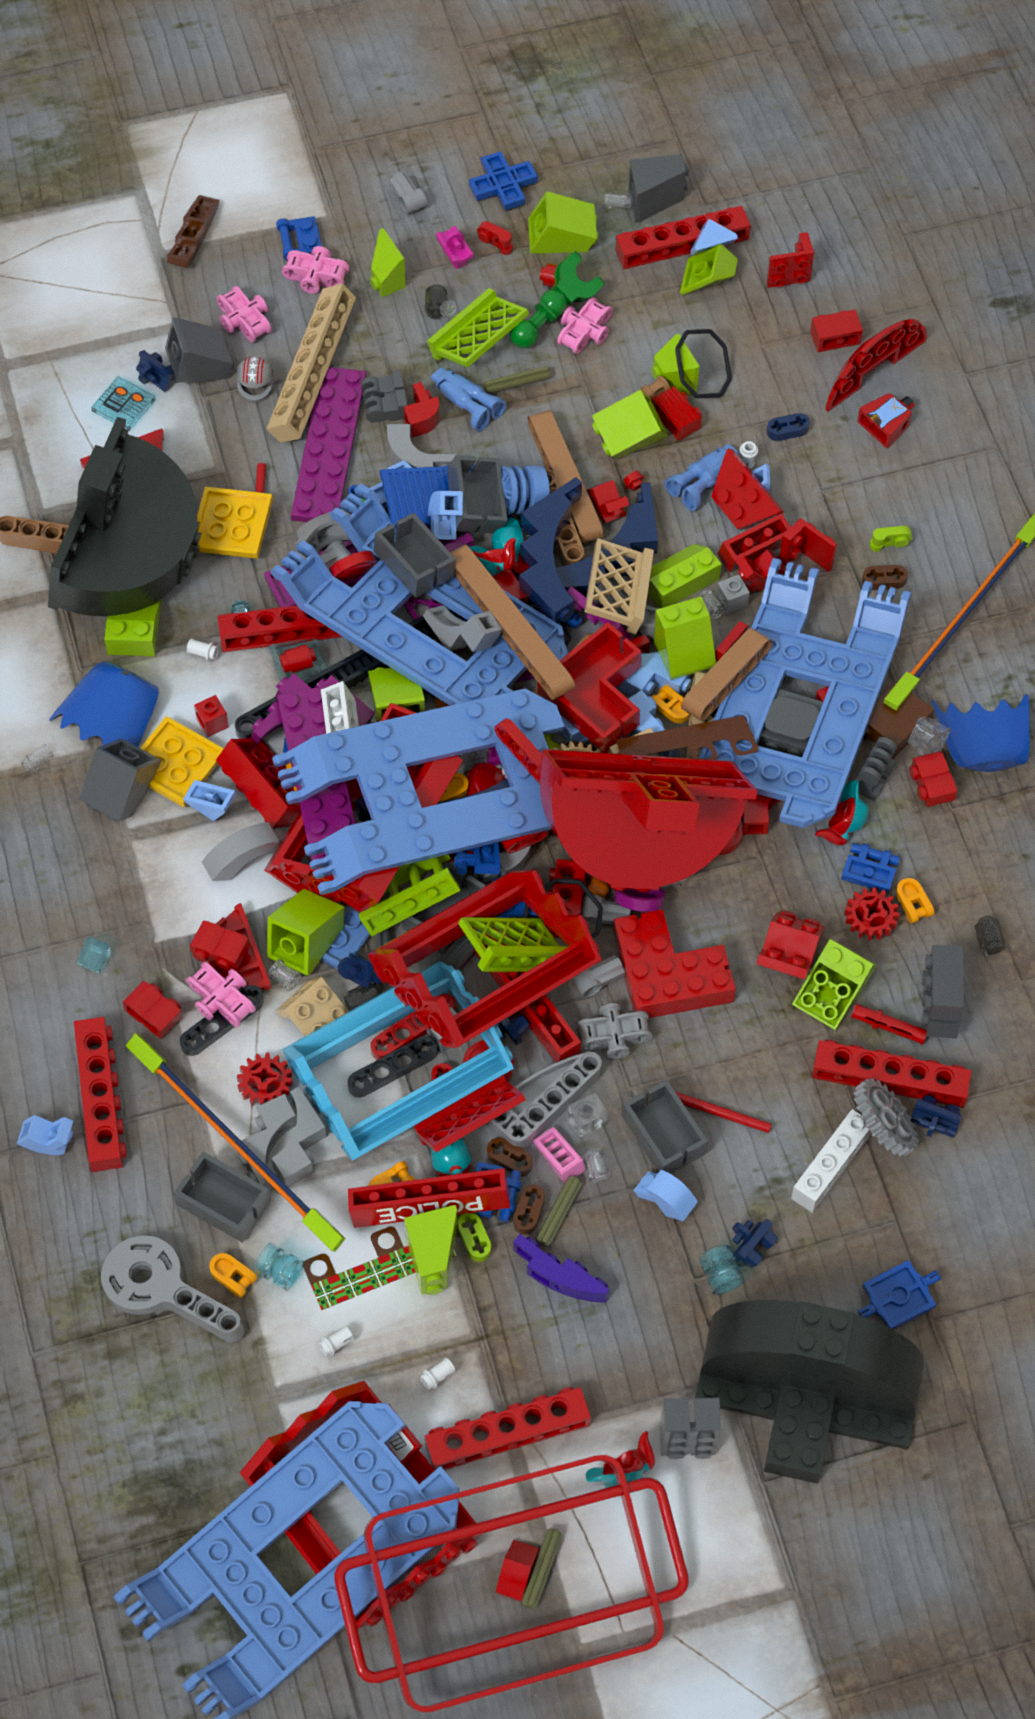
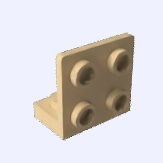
(312, 1006)

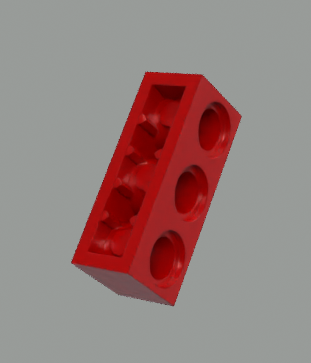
(572, 891)

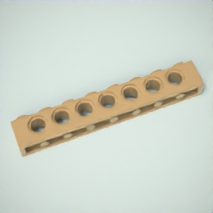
(311, 363)

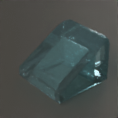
(94, 954)

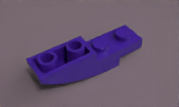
(568, 1279)

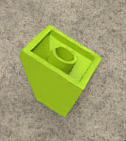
(387, 266)
(708, 269)
(666, 365)

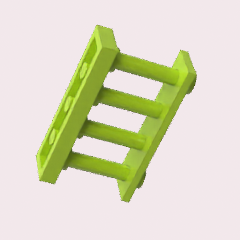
(413, 899)

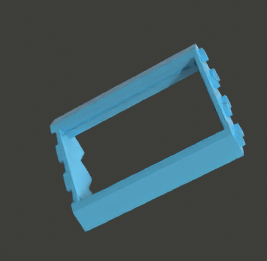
(416, 1106)

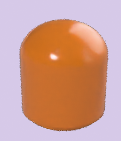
(597, 887)

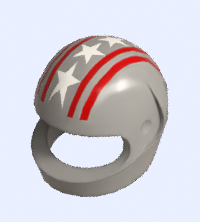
(254, 373)

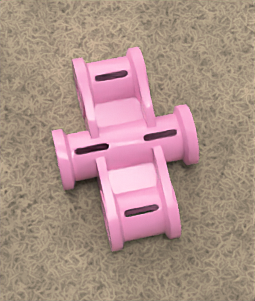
(315, 269)
(243, 314)
(584, 325)
(220, 994)

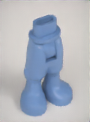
(464, 392)
(705, 470)

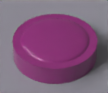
(639, 900)

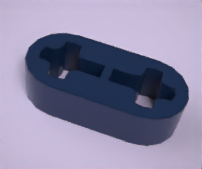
(788, 427)

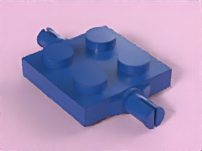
(899, 1295)

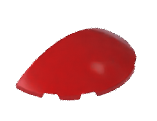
(890, 343)

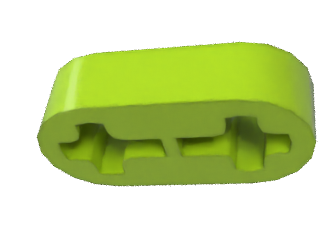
(479, 1234)

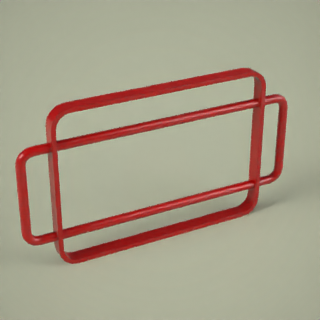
(651, 1600)

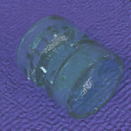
(275, 1265)
(721, 1268)

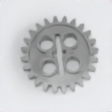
(886, 1117)

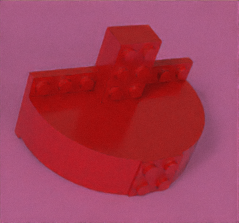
(641, 816)

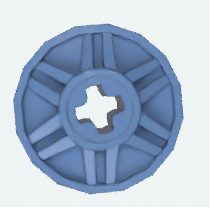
(523, 487)

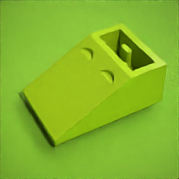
(834, 984)

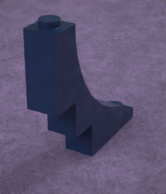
(544, 523)
(636, 534)

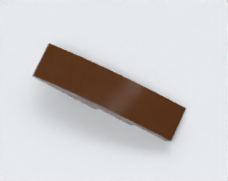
(193, 232)

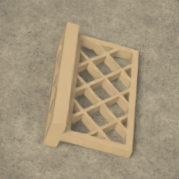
(639, 584)

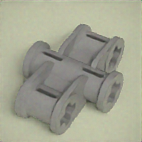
(606, 1032)

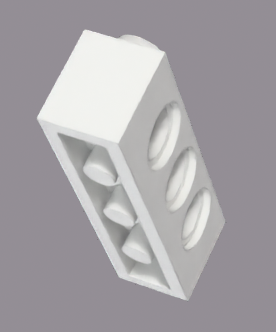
(339, 708)
(831, 1162)

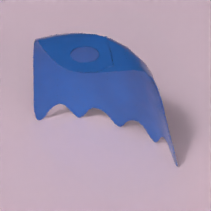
(110, 704)
(979, 731)

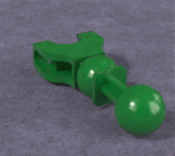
(555, 301)

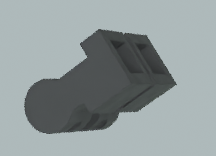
(384, 397)
(877, 768)

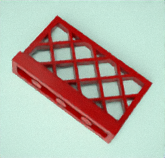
(468, 1114)

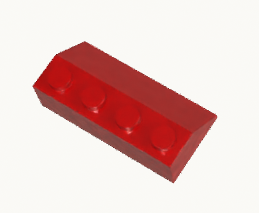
(257, 778)

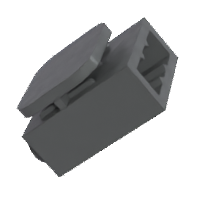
(790, 723)

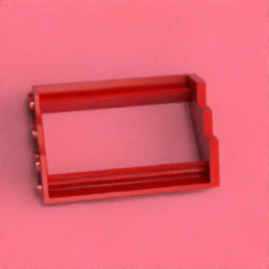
(369, 888)
(397, 955)
(308, 1534)

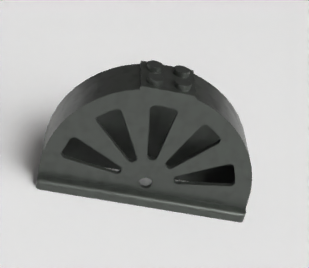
(128, 531)
(813, 1376)

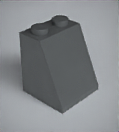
(656, 184)
(197, 352)
(118, 779)

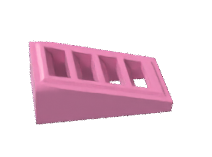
(568, 1167)

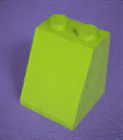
(562, 225)
(629, 425)
(684, 638)
(392, 687)
(303, 930)
(431, 1247)

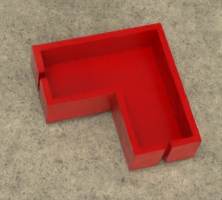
(595, 703)
(668, 981)

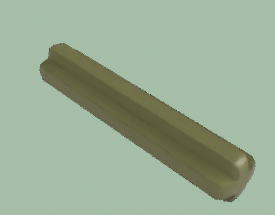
(517, 379)
(558, 1211)
(541, 1568)

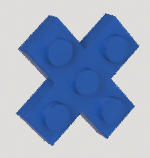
(503, 180)

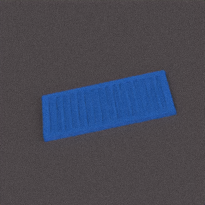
(411, 489)

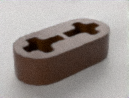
(884, 576)
(512, 1152)
(523, 1208)

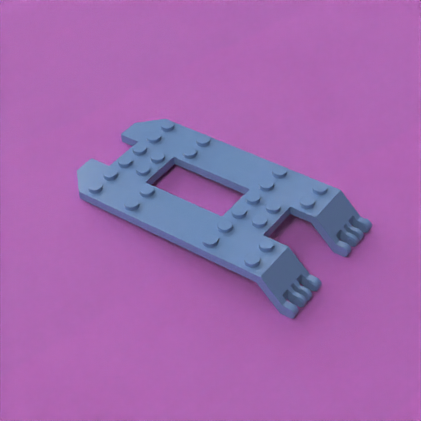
(367, 611)
(854, 677)
(399, 826)
(226, 1551)

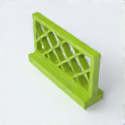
(472, 320)
(513, 956)

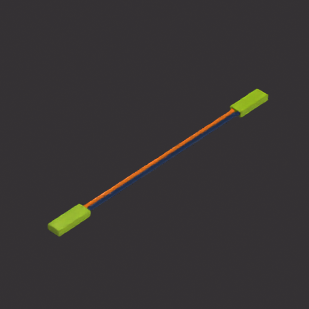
(911, 680)
(313, 1220)

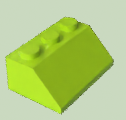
(683, 575)

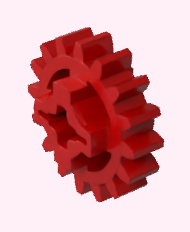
(879, 922)
(261, 1069)

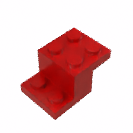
(791, 944)

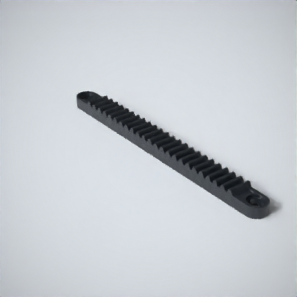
(348, 670)

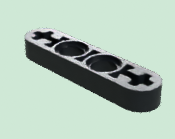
(224, 1025)
(390, 1063)

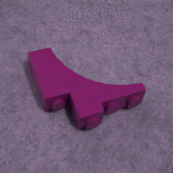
(292, 684)

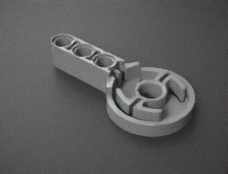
(164, 1287)

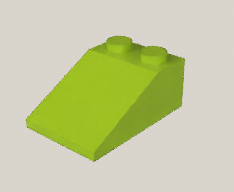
(133, 632)

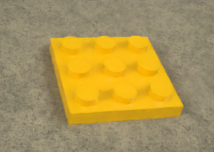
(233, 521)
(183, 758)

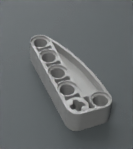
(538, 1090)

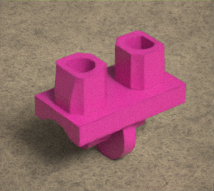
(455, 247)

